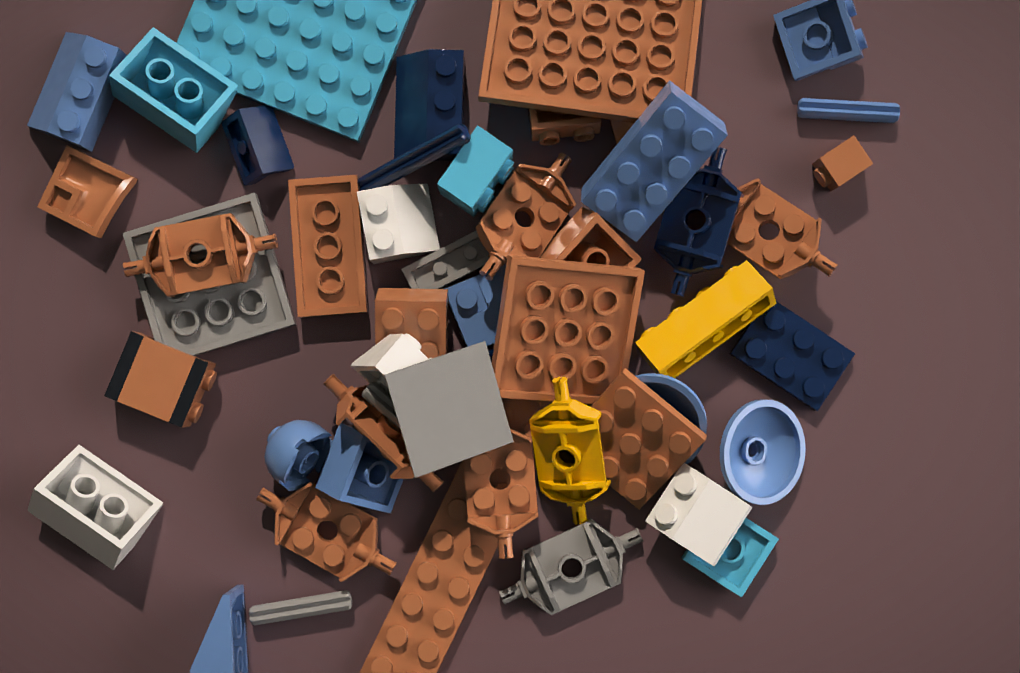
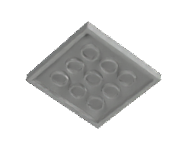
(221, 314)

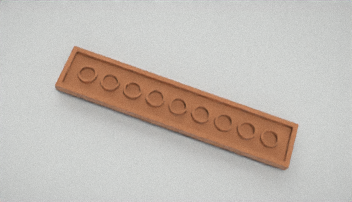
(442, 574)

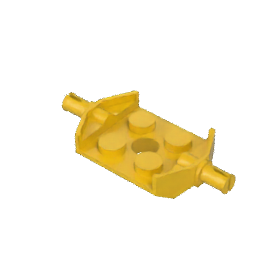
(575, 428)

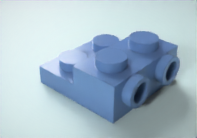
(820, 36)

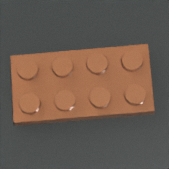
(327, 246)

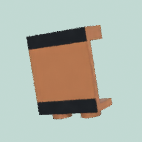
(161, 380)

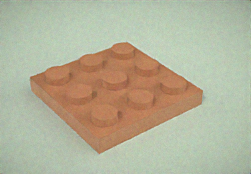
(642, 438)

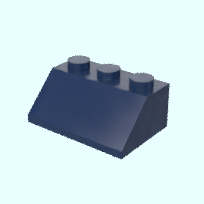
(428, 97)

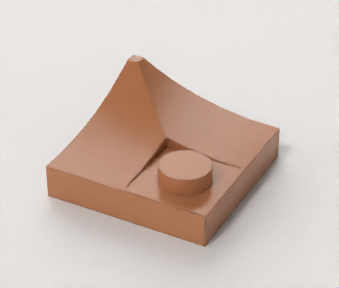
(85, 191)

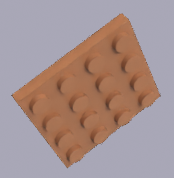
(566, 324)

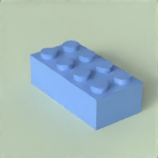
(653, 161)

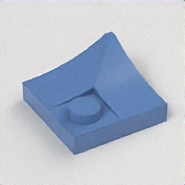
(477, 307)

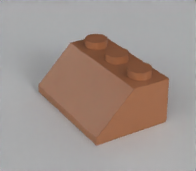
(590, 240)

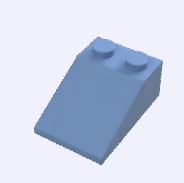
(225, 640)

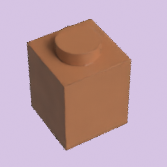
(841, 164)

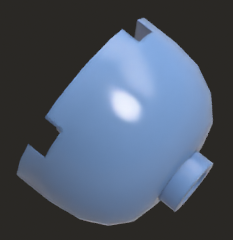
(295, 451)

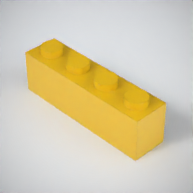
(706, 321)

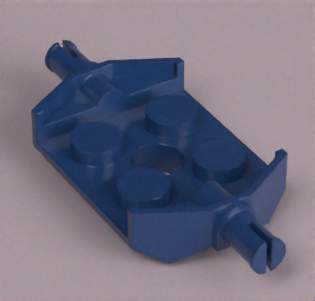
(703, 248)

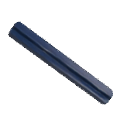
(416, 158)

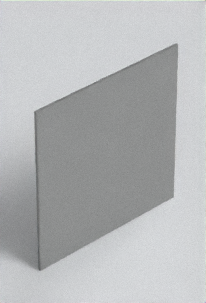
(449, 408)

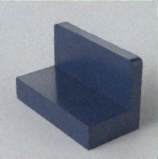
(257, 143)

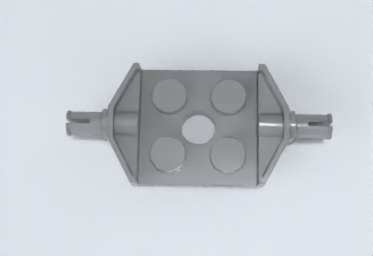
(542, 567)

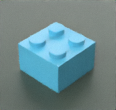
(476, 172)

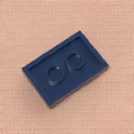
(793, 355)

